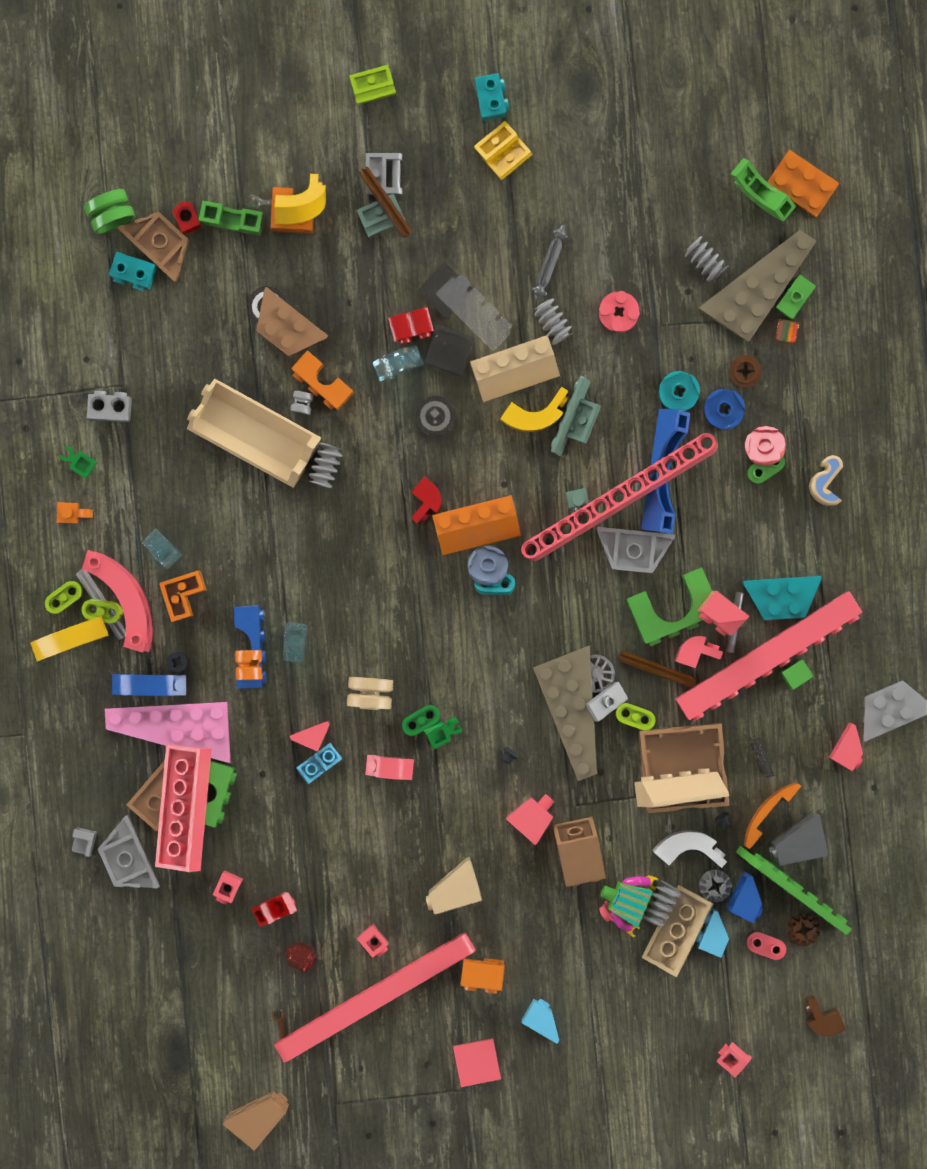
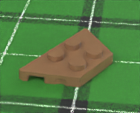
(159, 242)
(285, 325)

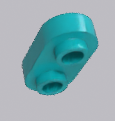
(497, 589)

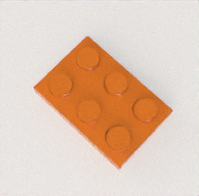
(803, 183)

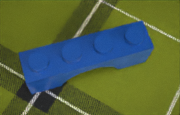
(249, 620)

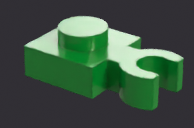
(81, 463)
(439, 733)

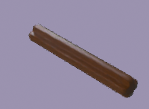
(385, 202)
(657, 669)

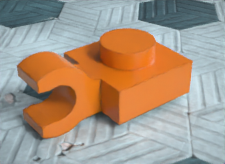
(71, 513)

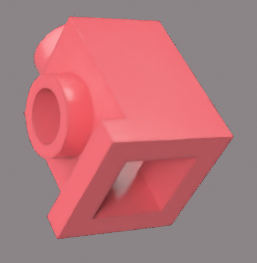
(230, 879)
(365, 939)
(732, 1065)

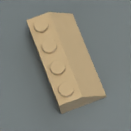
(515, 368)
(679, 789)

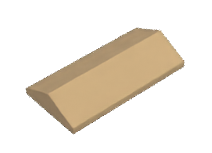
(675, 939)

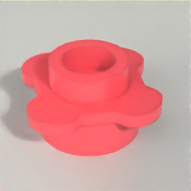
(605, 912)

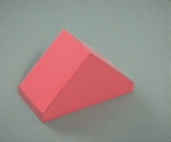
(312, 736)

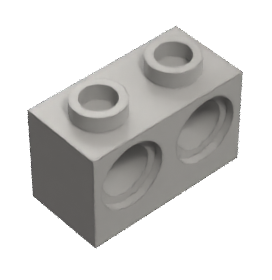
(109, 413)

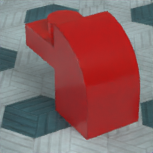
(431, 499)
(274, 909)

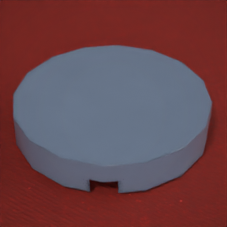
(487, 565)

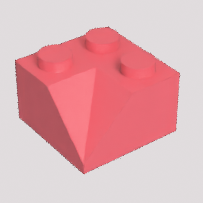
(722, 613)

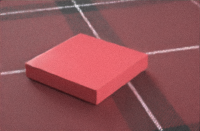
(477, 1062)

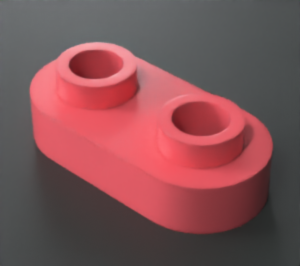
(766, 945)

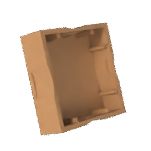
(683, 750)

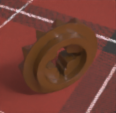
(751, 364)
(795, 925)

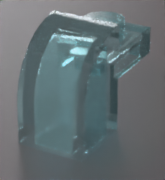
(398, 362)
(161, 548)
(295, 642)

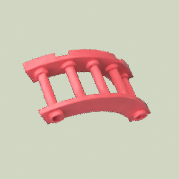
(130, 595)

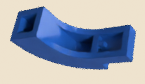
(148, 685)

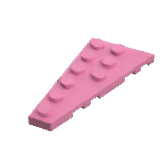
(184, 725)

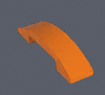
(786, 793)

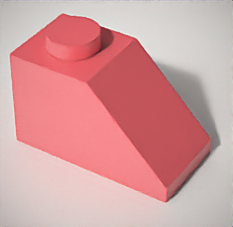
(848, 749)

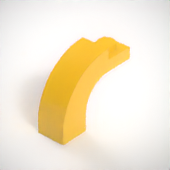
(303, 206)
(535, 421)

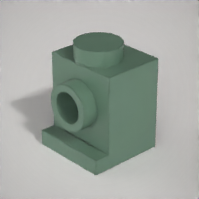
(576, 499)

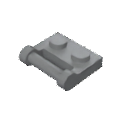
(377, 164)

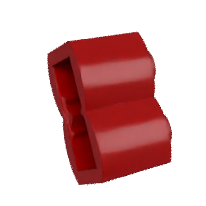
(411, 325)

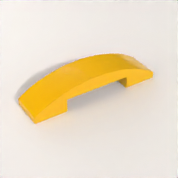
(69, 638)

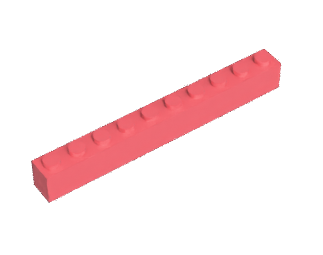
(769, 655)

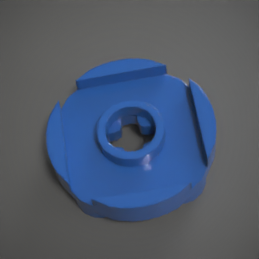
(735, 412)

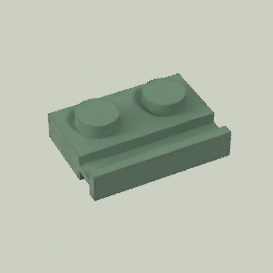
(375, 218)

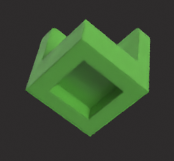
(796, 674)

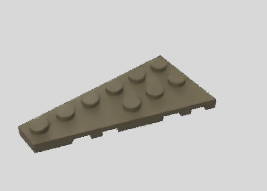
(752, 295)
(567, 689)

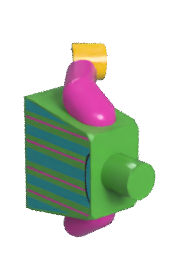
(629, 901)

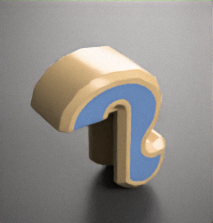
(821, 480)

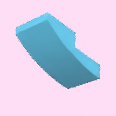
(319, 763)

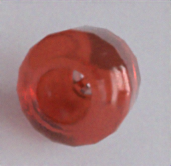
(300, 956)

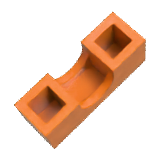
(334, 394)

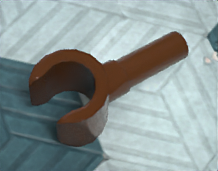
(280, 1023)

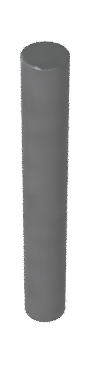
(732, 639)

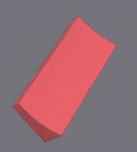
(183, 808)

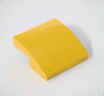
(503, 150)

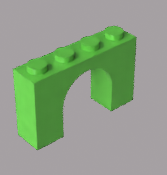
(652, 627)

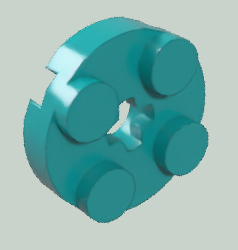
(683, 380)

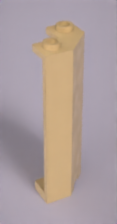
(253, 432)

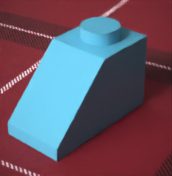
(540, 1019)

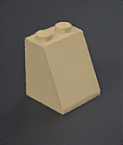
(455, 889)

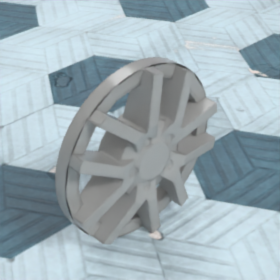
(598, 673)

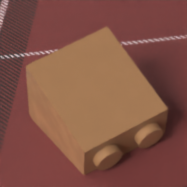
(579, 851)
(257, 1118)

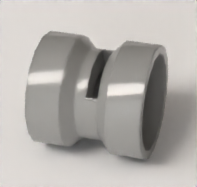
(302, 397)

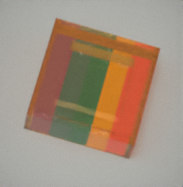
(787, 331)

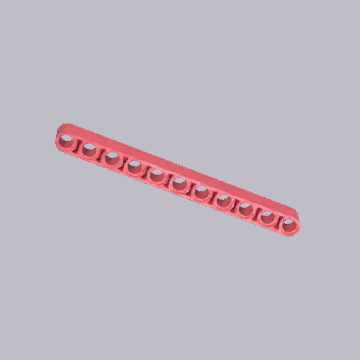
(629, 497)
(374, 997)

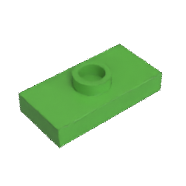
(795, 297)

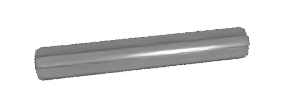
(95, 593)

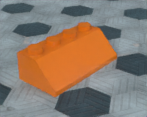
(476, 525)

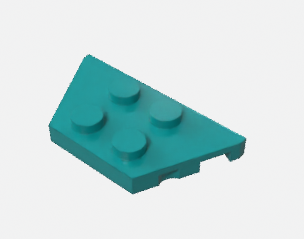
(783, 597)

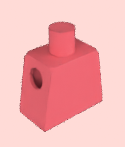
(532, 817)

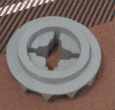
(706, 882)

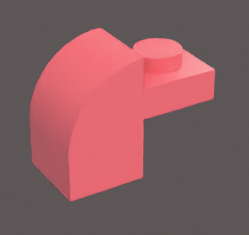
(692, 648)
(389, 767)

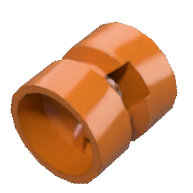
(248, 664)

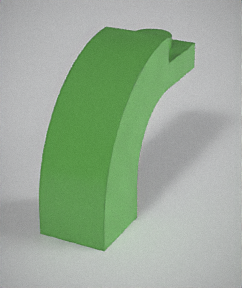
(761, 192)

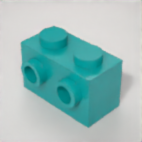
(490, 97)
(132, 271)

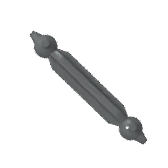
(549, 262)

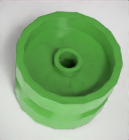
(109, 211)

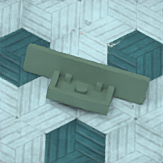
(578, 418)

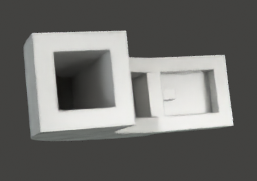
(685, 840)

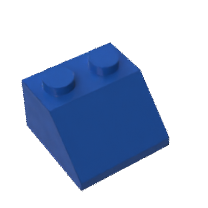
(745, 899)

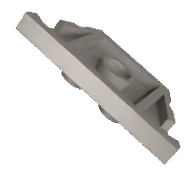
(634, 549)
(891, 709)
(126, 858)

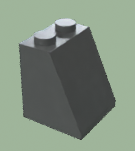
(800, 842)

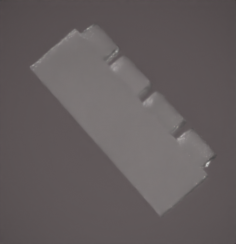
(469, 309)

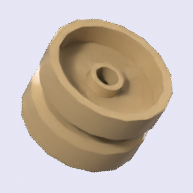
(369, 693)

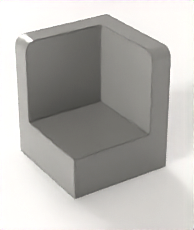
(84, 841)

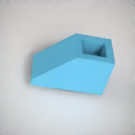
(714, 936)

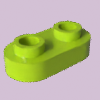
(64, 597)
(103, 609)
(635, 716)

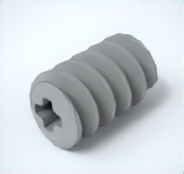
(705, 259)
(552, 321)
(325, 466)
(661, 904)

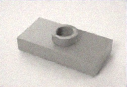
(606, 701)

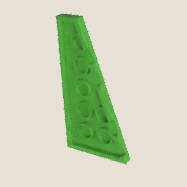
(794, 889)

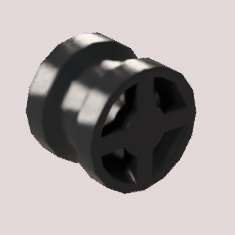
(181, 662)

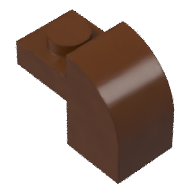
(824, 1023)

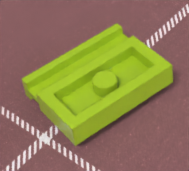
(372, 84)

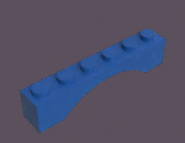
(670, 431)

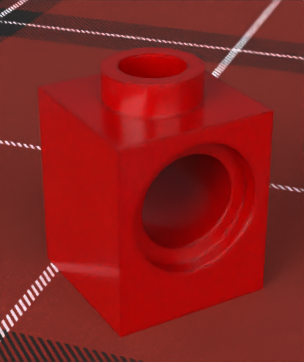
(188, 226)

